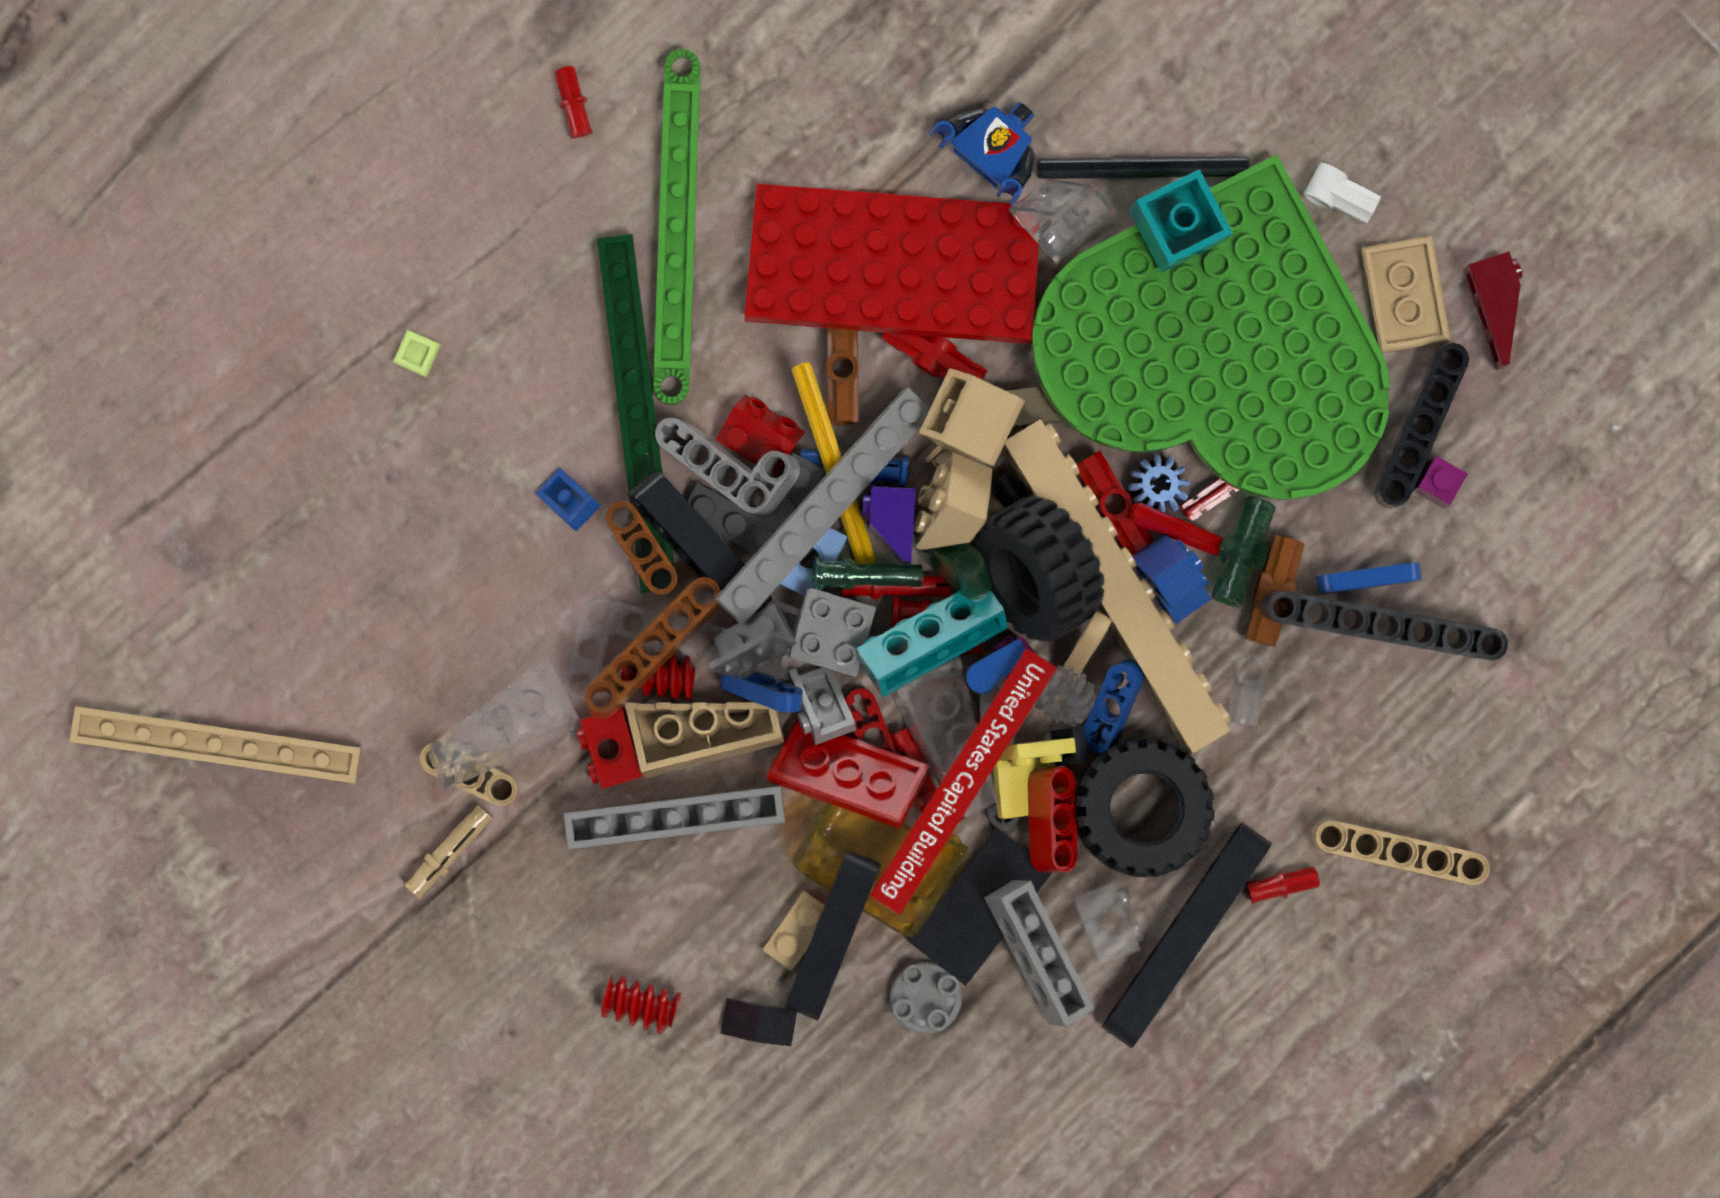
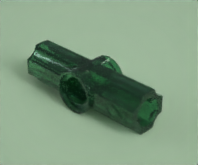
(1243, 551)

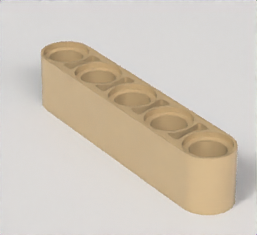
(1416, 860)

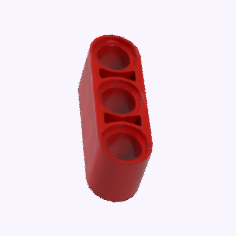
(1052, 820)

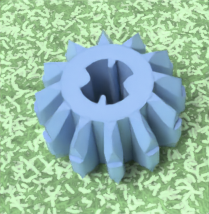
(1153, 474)

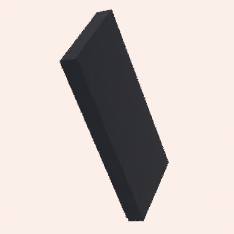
(961, 926)

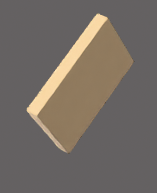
(1405, 294)

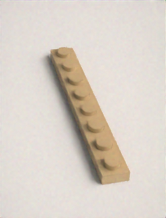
(215, 744)

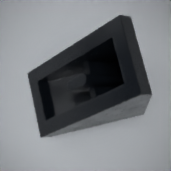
(758, 1022)

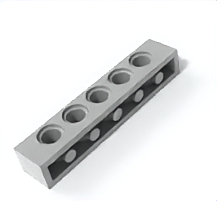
(674, 817)

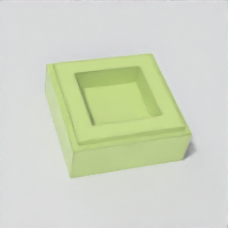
(416, 353)

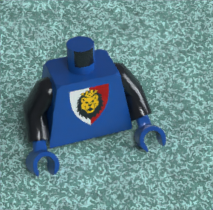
(993, 145)

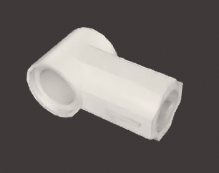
(1332, 189)

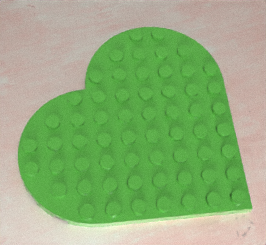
(1233, 350)

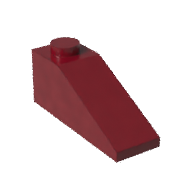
(1495, 294)

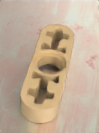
(1087, 642)

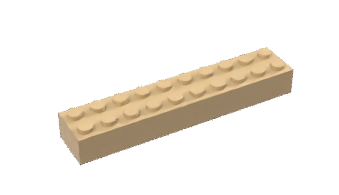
(1127, 601)

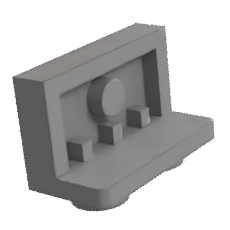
(823, 705)

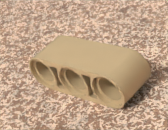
(485, 784)

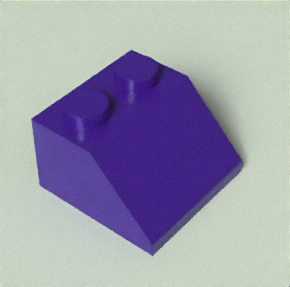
(892, 519)

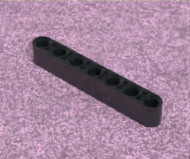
(1401, 625)
(1186, 935)

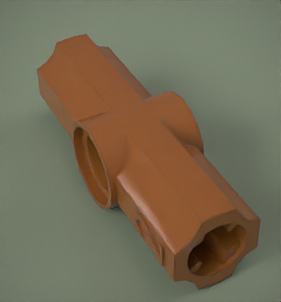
(842, 392)
(1278, 575)

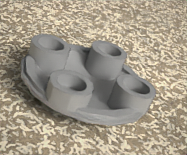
(925, 998)

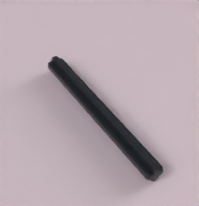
(1140, 167)

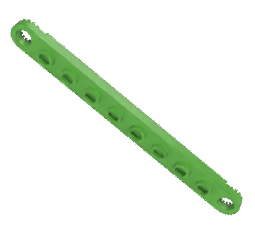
(677, 226)

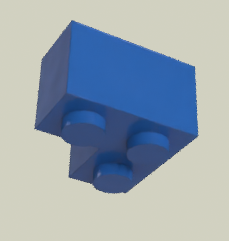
(1173, 576)

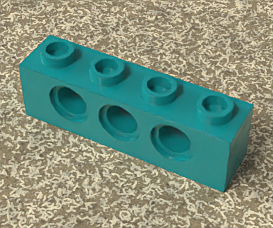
(924, 654)

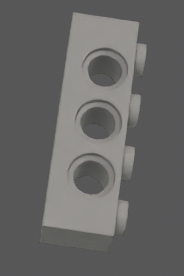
(1039, 953)

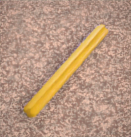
(830, 456)

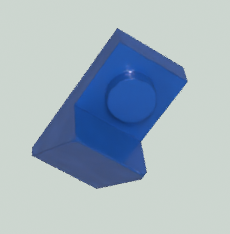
(568, 499)

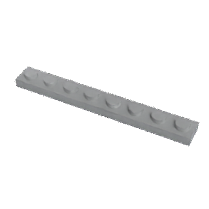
(823, 506)

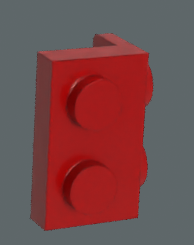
(756, 430)

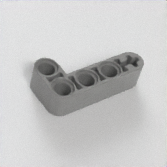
(721, 461)

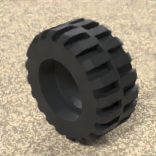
(1041, 568)
(1192, 796)

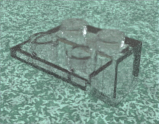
(1062, 215)

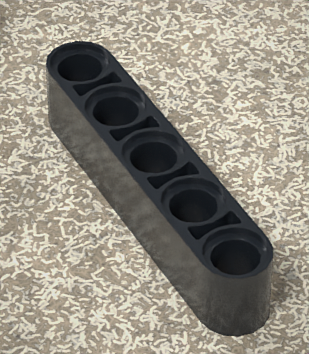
(1433, 412)
(686, 531)
(833, 935)

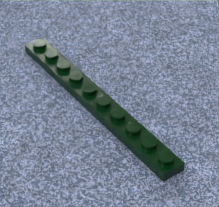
(632, 378)

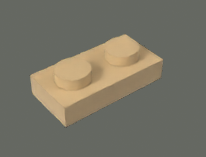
(795, 931)

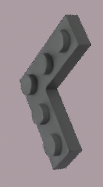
(751, 529)

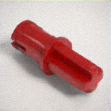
(573, 102)
(1283, 884)

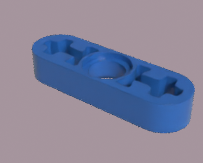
(1369, 578)
(764, 691)
(1124, 697)

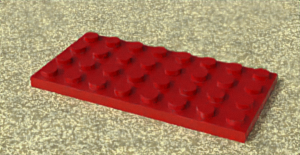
(891, 264)

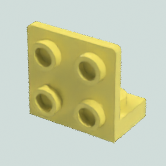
(1015, 767)

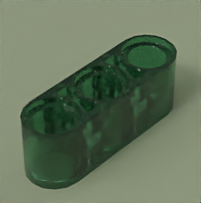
(961, 567)

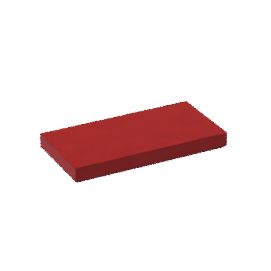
(849, 775)

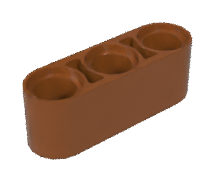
(629, 536)

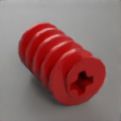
(667, 677)
(640, 1004)

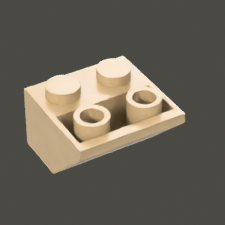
(971, 417)
(953, 504)

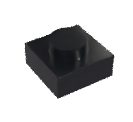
(1081, 745)

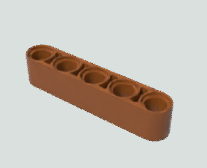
(645, 664)

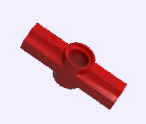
(934, 355)
(1103, 482)

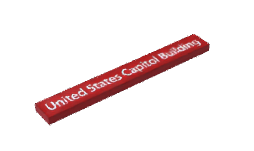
(963, 781)

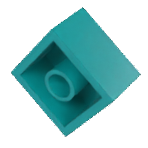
(1180, 221)

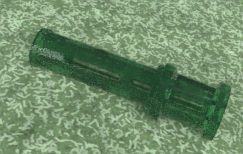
(852, 574)

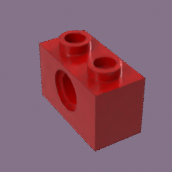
(625, 765)

